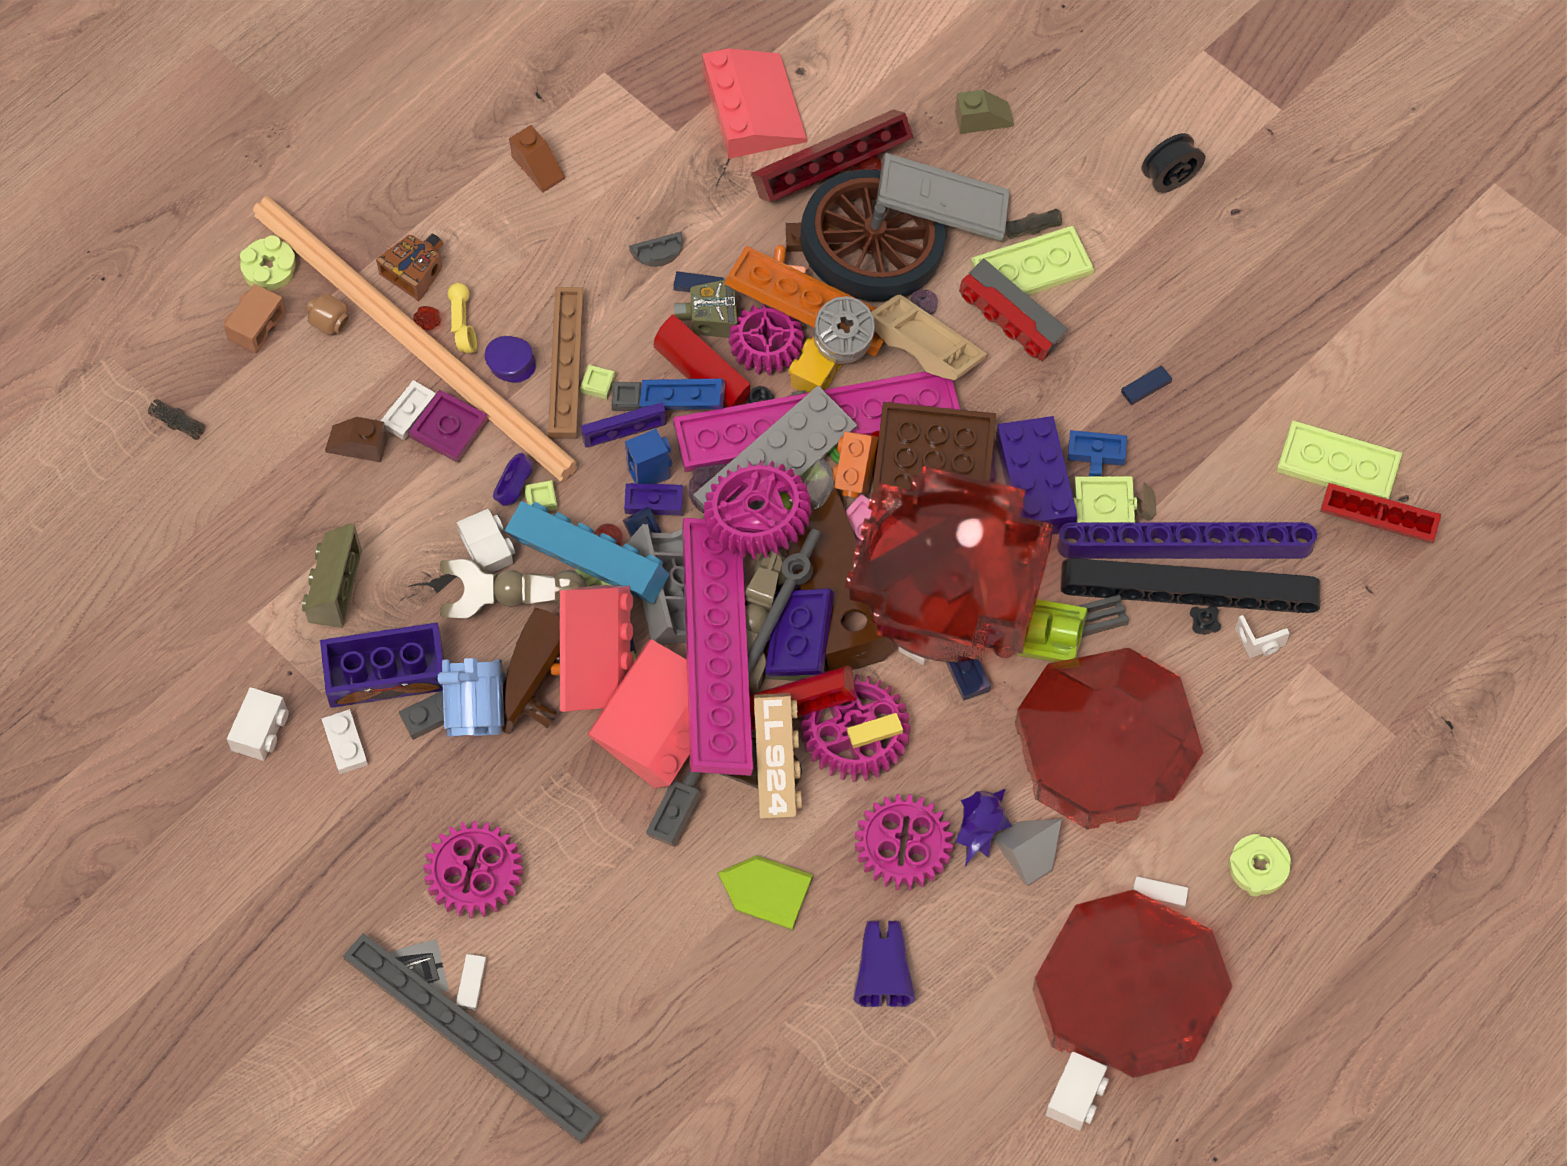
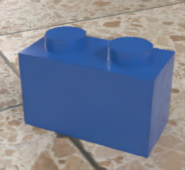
(648, 458)

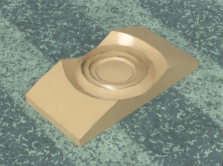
(925, 338)

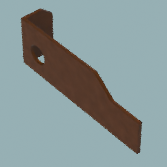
(831, 564)

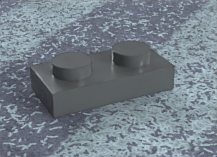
(424, 715)

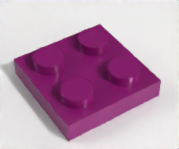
(448, 426)

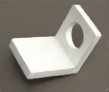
(1265, 645)

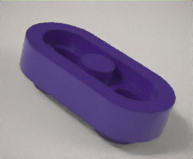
(512, 479)

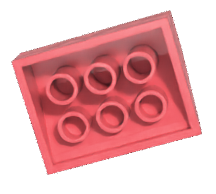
(752, 101)
(593, 644)
(649, 717)

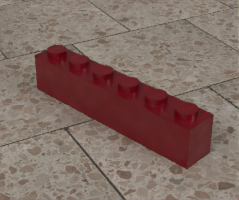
(832, 155)

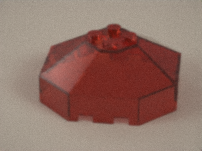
(1107, 736)
(1131, 984)

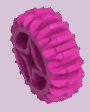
(749, 341)

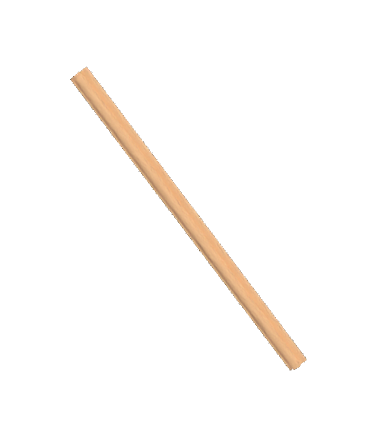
(416, 339)

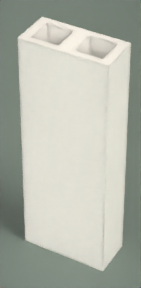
(1162, 892)
(471, 982)

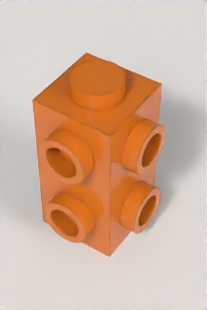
(855, 463)

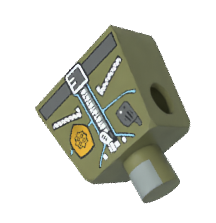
(710, 309)

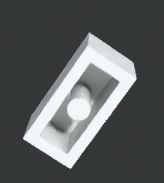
(257, 724)
(1076, 1091)

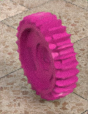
(770, 525)

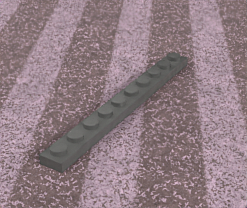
(473, 1038)

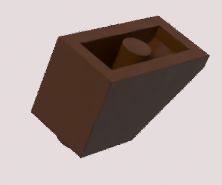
(358, 439)

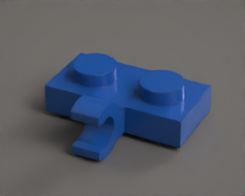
(1097, 449)

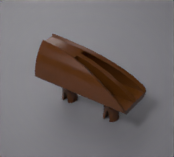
(529, 667)

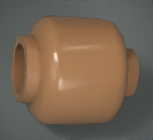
(327, 314)

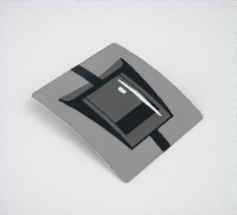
(424, 961)

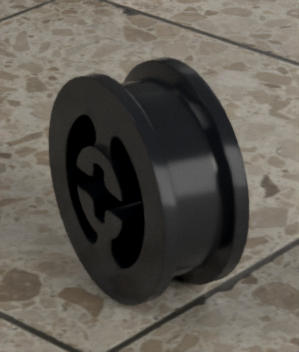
(1173, 163)

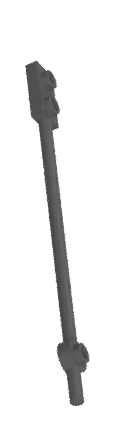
(682, 797)

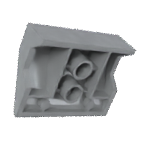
(667, 614)

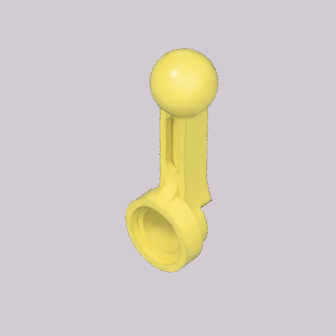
(464, 335)

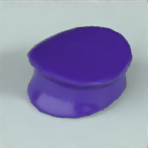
(510, 359)

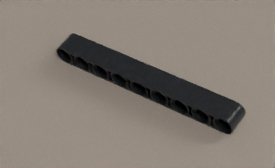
(1190, 585)

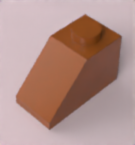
(535, 158)

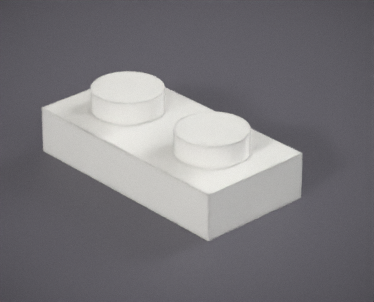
(407, 409)
(344, 741)

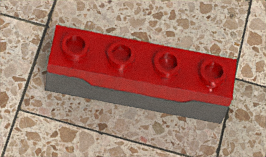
(1012, 310)

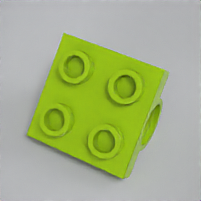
(1055, 631)

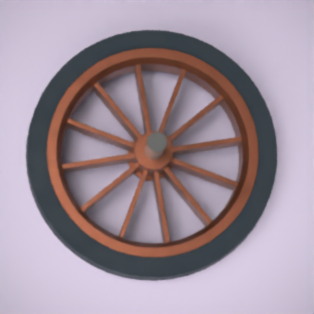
(871, 236)

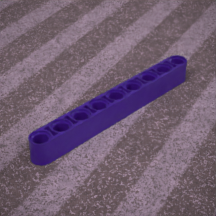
(1198, 532)

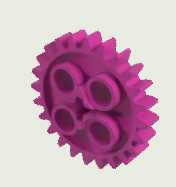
(876, 838)
(447, 863)

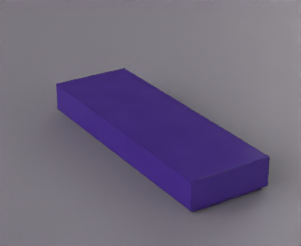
(623, 425)

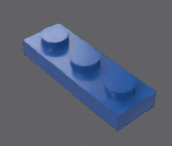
(683, 393)

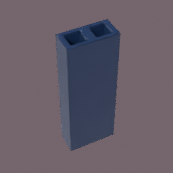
(684, 280)
(1146, 385)

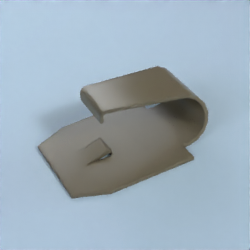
(1149, 501)

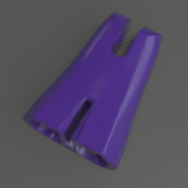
(884, 968)

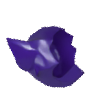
(980, 821)

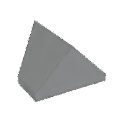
(1030, 847)

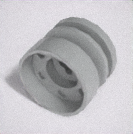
(835, 343)

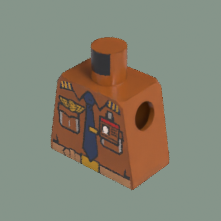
(412, 264)

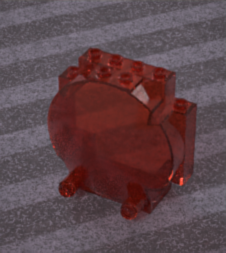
(932, 528)

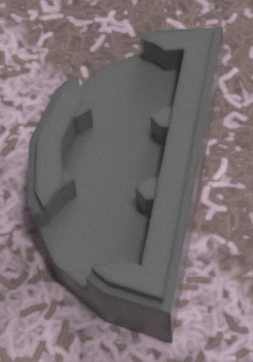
(658, 250)

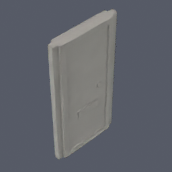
(943, 196)

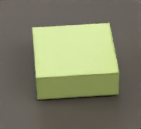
(597, 382)
(541, 493)

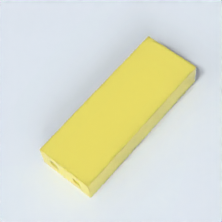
(874, 730)

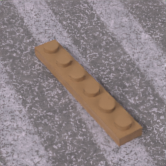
(565, 362)

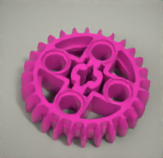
(854, 715)

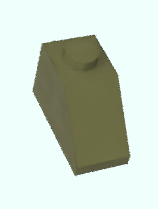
(981, 112)

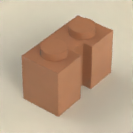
(254, 317)

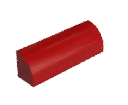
(698, 360)
(1380, 513)
(815, 691)

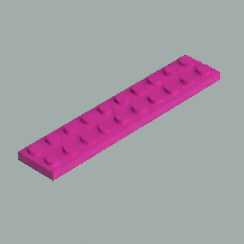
(726, 432)
(716, 655)

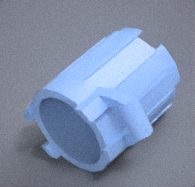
(472, 697)

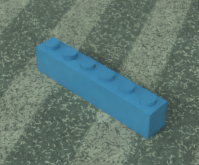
(587, 551)

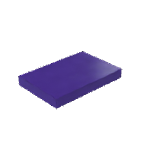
(801, 634)

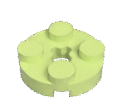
(263, 250)
(1257, 881)

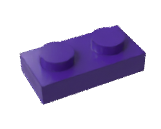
(660, 498)

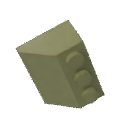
(333, 577)

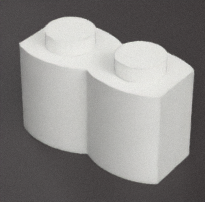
(485, 542)

